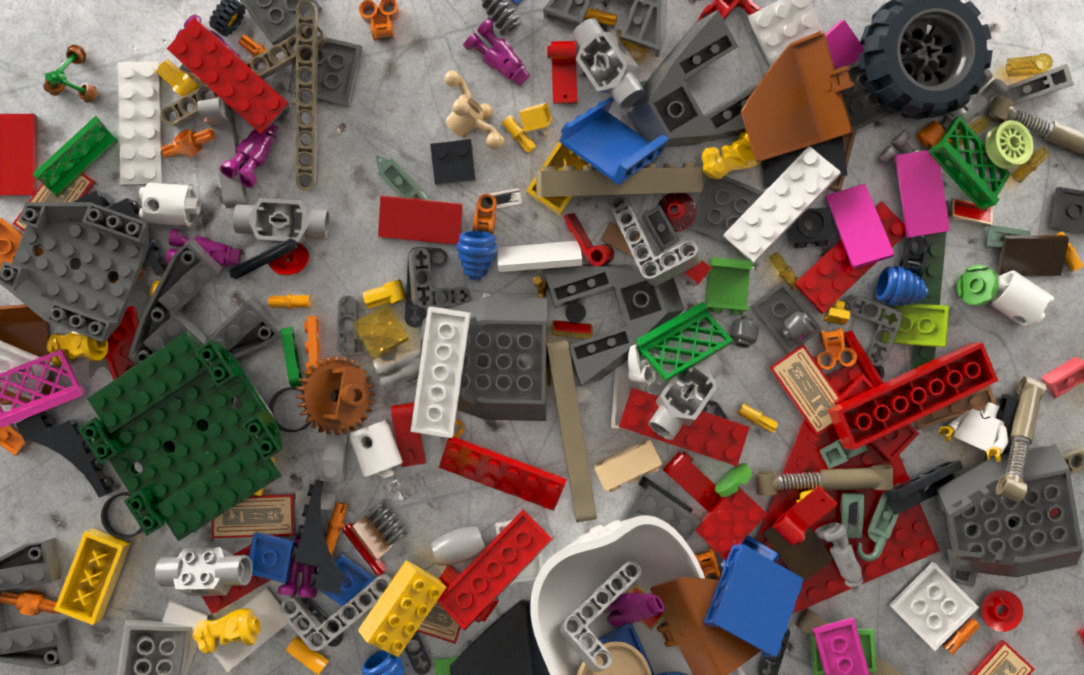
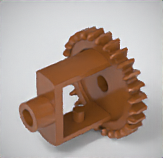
(350, 390)

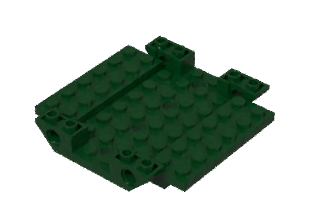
(164, 403)

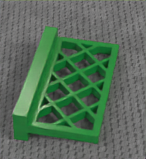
(75, 156)
(963, 171)
(671, 330)

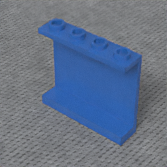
(610, 143)
(754, 599)

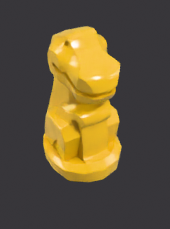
(734, 157)
(76, 346)
(233, 627)

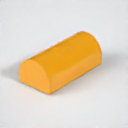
(308, 657)

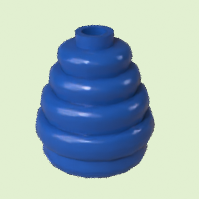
(476, 253)
(900, 287)
(383, 664)

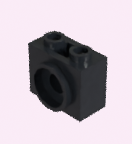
(820, 234)

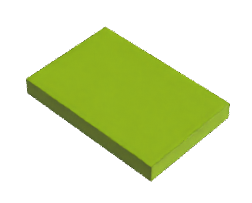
(920, 325)

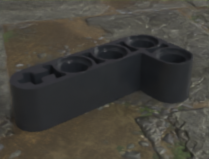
(421, 313)

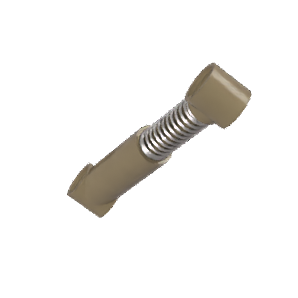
(1003, 110)
(1030, 393)
(876, 477)

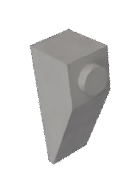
(1040, 85)
(335, 458)

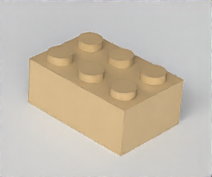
(627, 465)

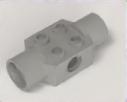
(607, 63)
(281, 219)
(685, 397)
(204, 571)

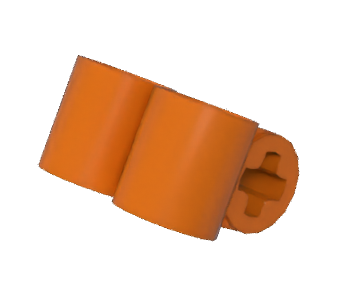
(380, 20)
(833, 350)

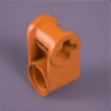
(931, 135)
(485, 215)
(708, 563)

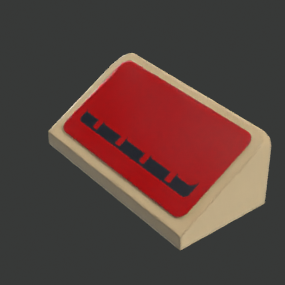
(969, 212)

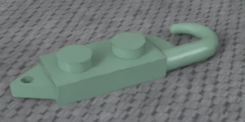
(399, 180)
(879, 528)

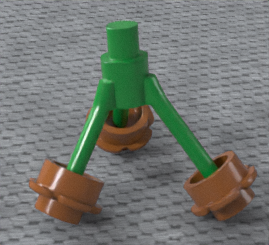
(56, 80)

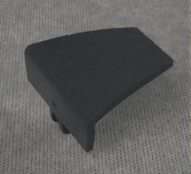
(504, 647)

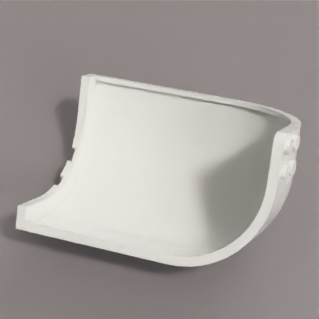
(586, 564)

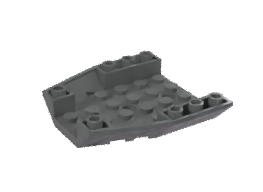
(83, 297)
(504, 333)
(1036, 540)

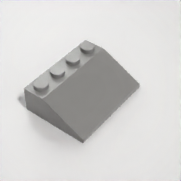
(153, 648)

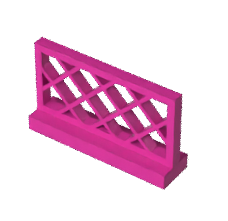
(46, 401)

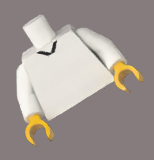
(979, 430)

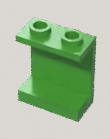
(728, 285)

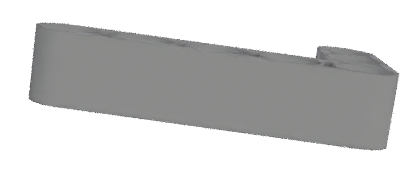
(222, 121)
(642, 246)
(594, 609)
(343, 620)

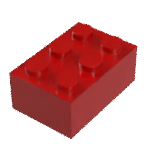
(729, 521)

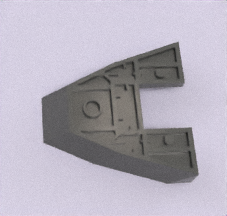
(643, 26)

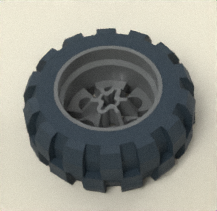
(961, 68)

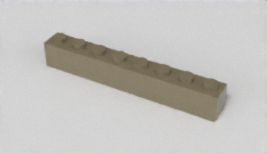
(592, 182)

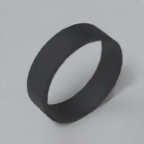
(271, 406)
(104, 519)

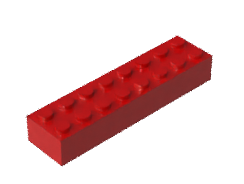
(912, 395)

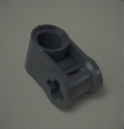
(913, 257)

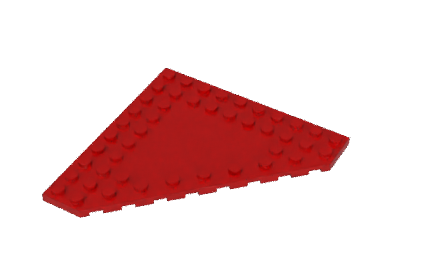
(910, 536)

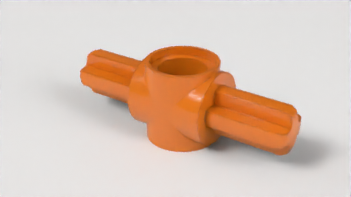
(188, 143)
(29, 602)

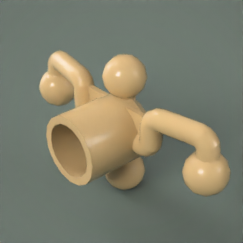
(469, 114)

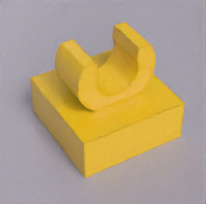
(837, 314)

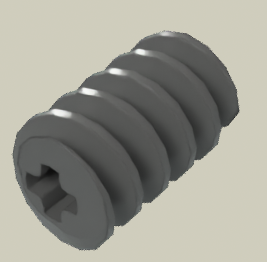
(501, 15)
(386, 522)

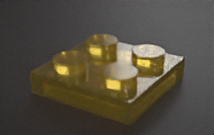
(380, 331)

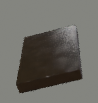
(1033, 254)
(802, 558)

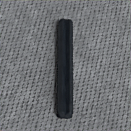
(263, 258)

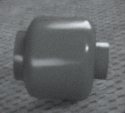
(798, 326)
(744, 332)

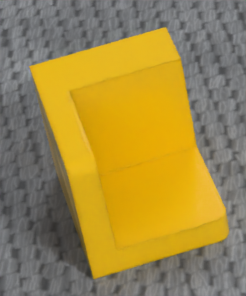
(536, 117)

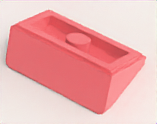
(1065, 377)

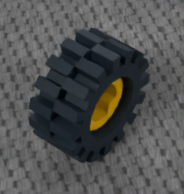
(227, 16)

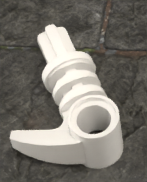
(640, 369)

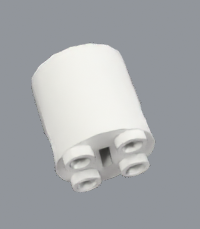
(169, 204)
(1020, 299)
(376, 450)

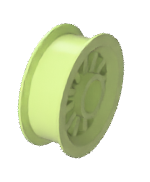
(1009, 144)

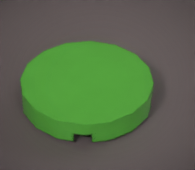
(978, 285)
(732, 479)

